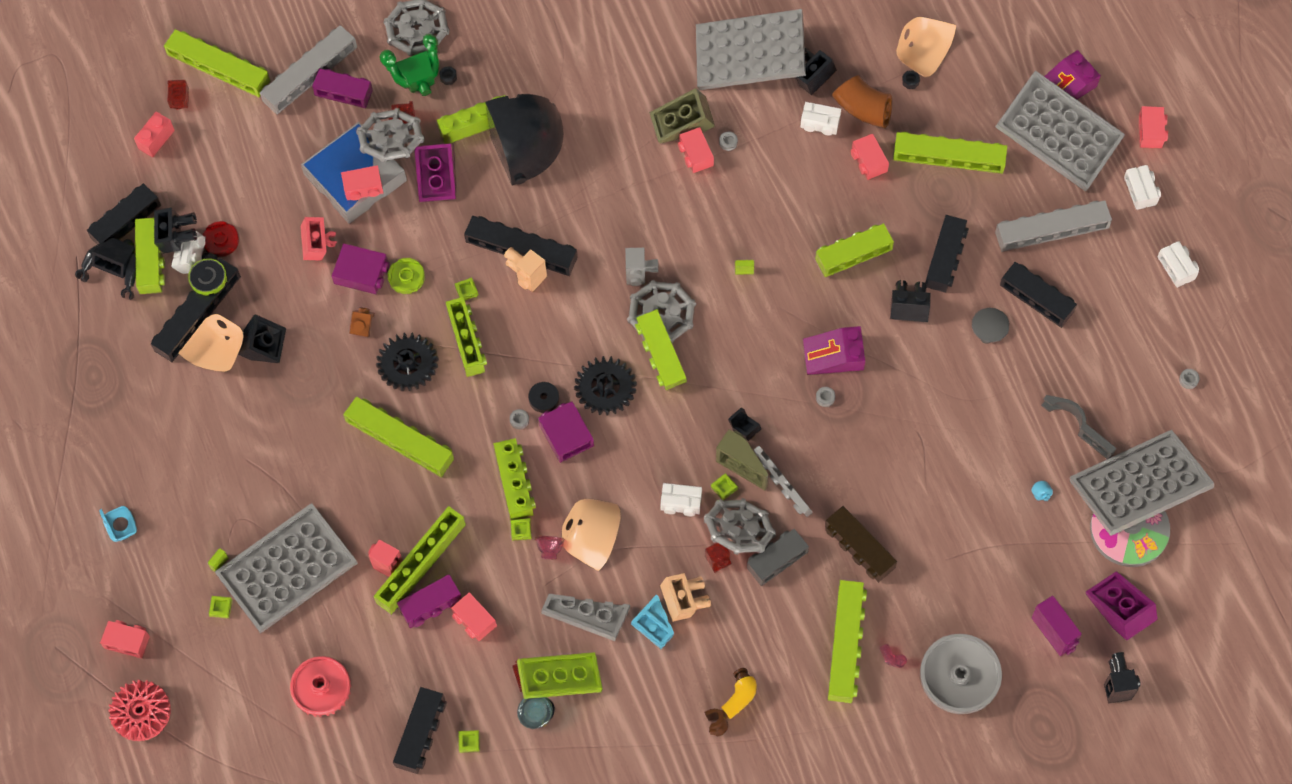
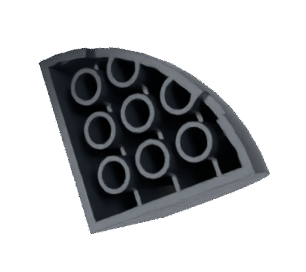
(525, 134)

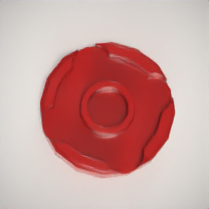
(221, 238)

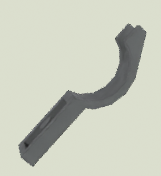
(1086, 433)

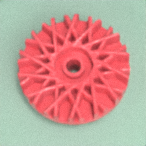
(328, 697)
(130, 701)

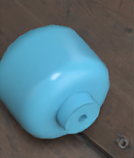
(1042, 490)

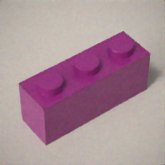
(342, 88)
(429, 601)

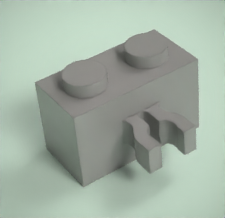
(637, 266)

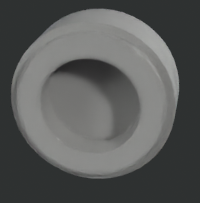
(728, 141)
(1189, 379)
(825, 396)
(519, 419)

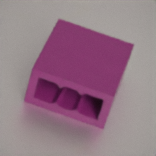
(360, 269)
(565, 431)
(1056, 626)

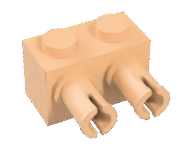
(529, 268)
(679, 597)

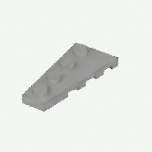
(777, 477)
(596, 617)

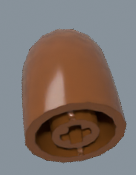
(864, 102)

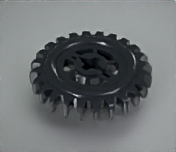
(405, 349)
(605, 371)

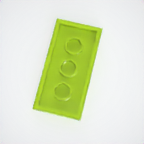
(559, 675)

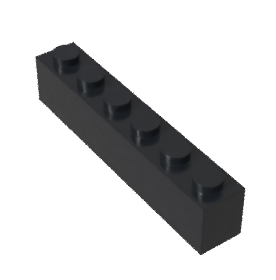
(499, 238)
(190, 316)

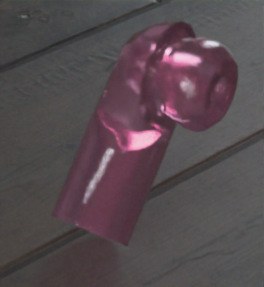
(893, 660)

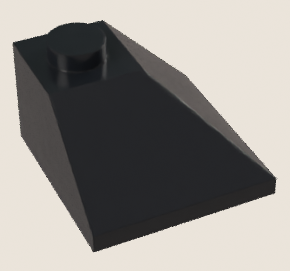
(262, 340)

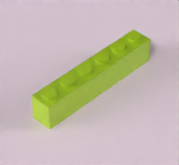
(217, 62)
(950, 152)
(399, 436)
(420, 560)
(845, 641)

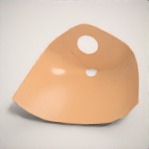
(930, 44)
(210, 348)
(597, 534)

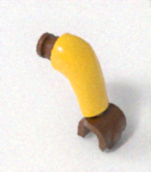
(744, 693)

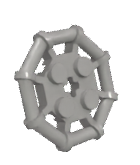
(411, 18)
(392, 147)
(667, 302)
(744, 538)

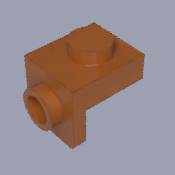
(361, 322)

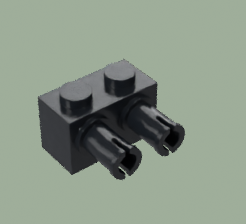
(818, 71)
(168, 231)
(910, 304)
(1121, 683)

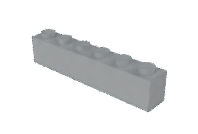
(302, 73)
(1053, 225)

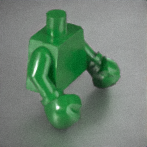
(415, 72)

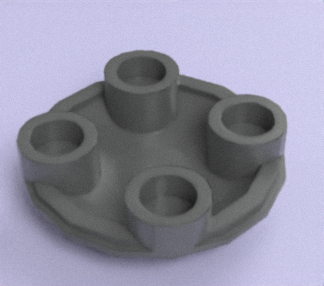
(990, 325)

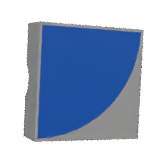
(344, 155)

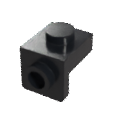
(743, 424)

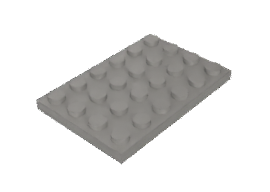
(750, 49)
(1060, 130)
(1141, 482)
(286, 568)

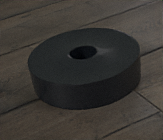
(543, 405)

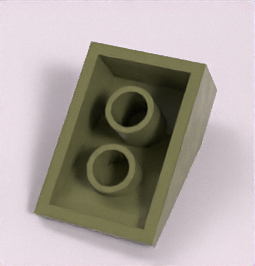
(681, 116)
(739, 457)

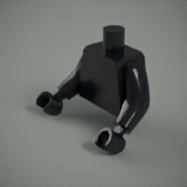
(112, 257)

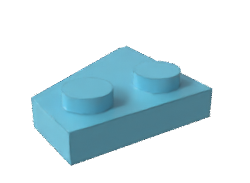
(654, 623)

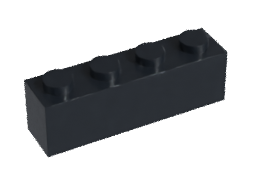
(122, 217)
(946, 252)
(1038, 294)
(419, 730)

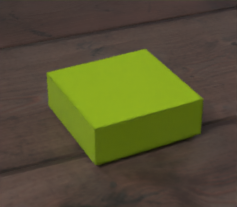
(744, 267)
(466, 289)
(724, 486)
(521, 529)
(218, 560)
(220, 607)
(469, 741)

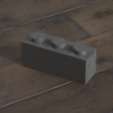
(777, 556)

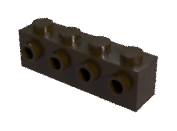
(860, 544)

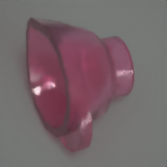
(549, 546)

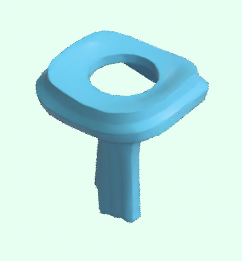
(111, 516)

